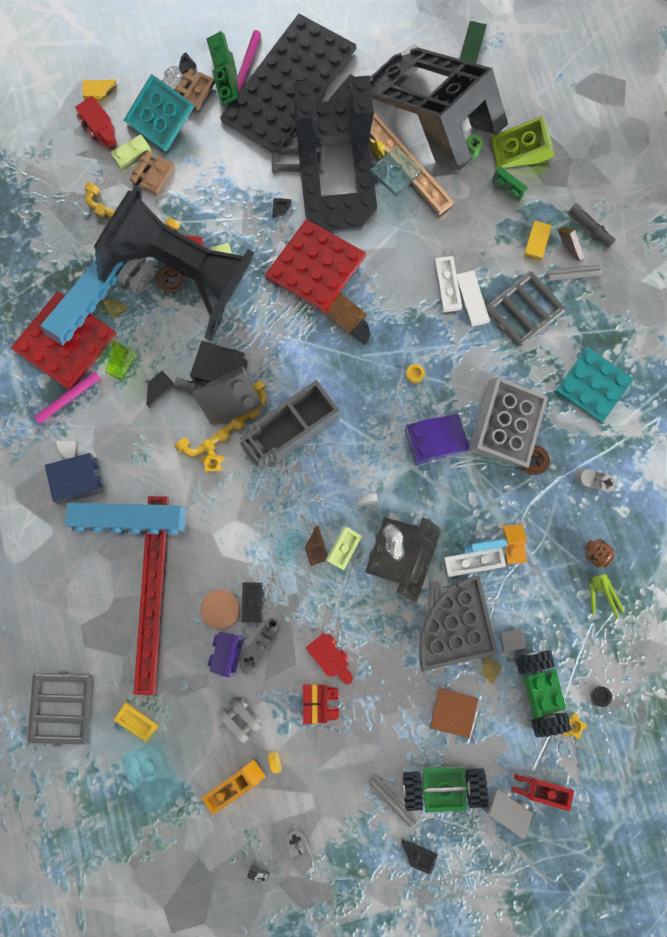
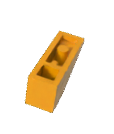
(233, 787)

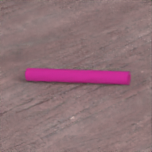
(243, 72)
(67, 397)

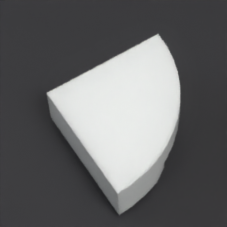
(67, 448)
(369, 499)

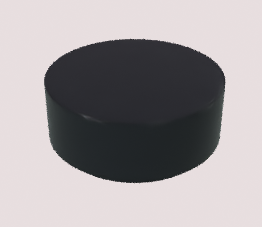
(601, 696)

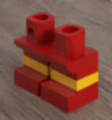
(319, 712)

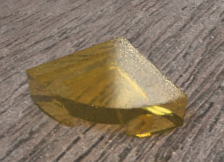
(115, 307)
(491, 669)

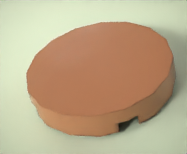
(220, 609)

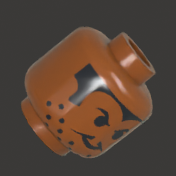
(599, 553)

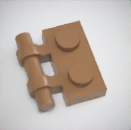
(199, 87)
(157, 174)

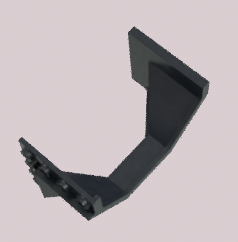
(138, 234)

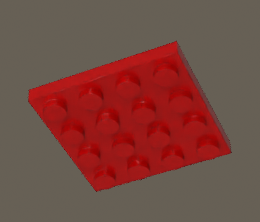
(315, 265)
(67, 362)

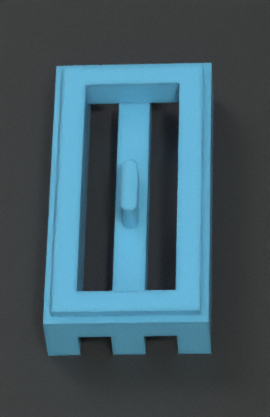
(485, 545)

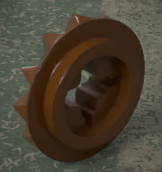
(162, 279)
(543, 461)

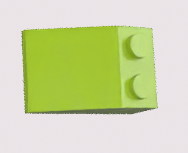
(523, 144)

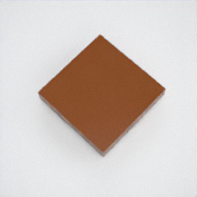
(454, 713)

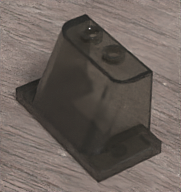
(412, 569)

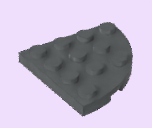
(457, 627)

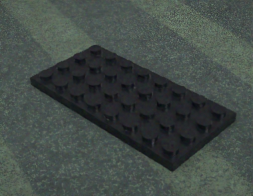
(267, 98)

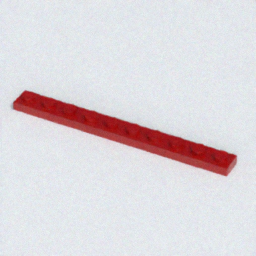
(150, 608)

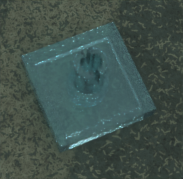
(396, 171)

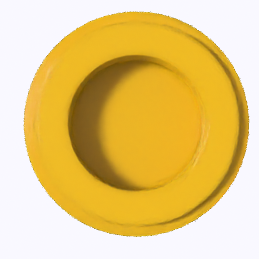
(415, 373)
(274, 762)

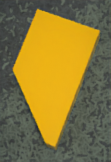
(97, 88)

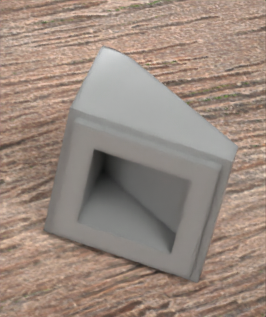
(513, 640)

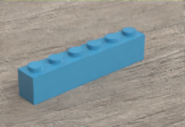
(79, 303)
(125, 517)

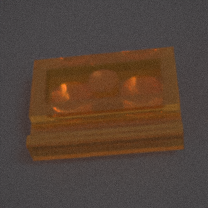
(345, 314)

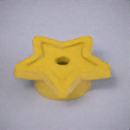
(377, 147)
(207, 461)
(579, 726)

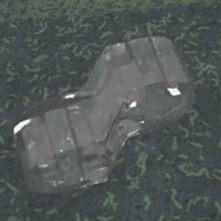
(172, 76)
(394, 542)

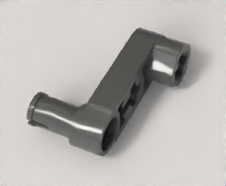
(252, 653)

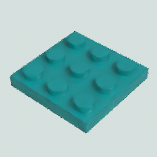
(158, 112)
(594, 385)

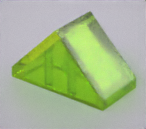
(120, 360)

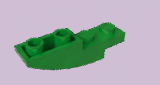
(224, 68)

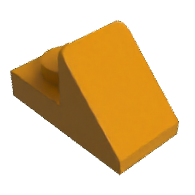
(516, 540)

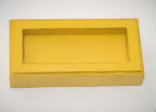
(537, 240)
(136, 722)

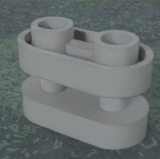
(137, 274)
(252, 719)

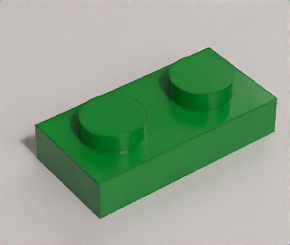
(509, 183)

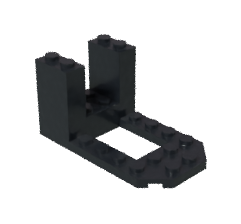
(466, 92)
(336, 124)

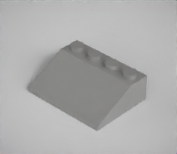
(508, 422)

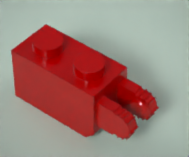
(96, 120)
(329, 658)
(545, 792)

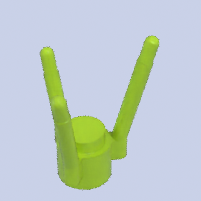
(603, 584)

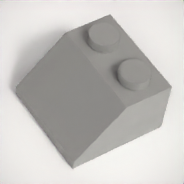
(509, 812)

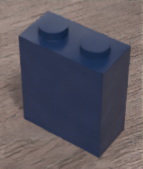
(74, 478)

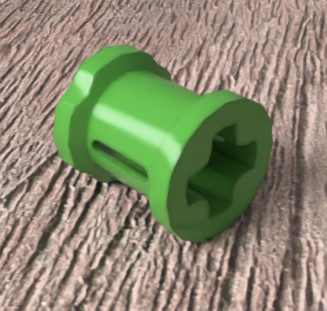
(474, 146)

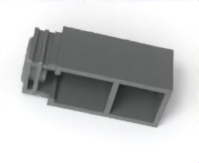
(290, 426)

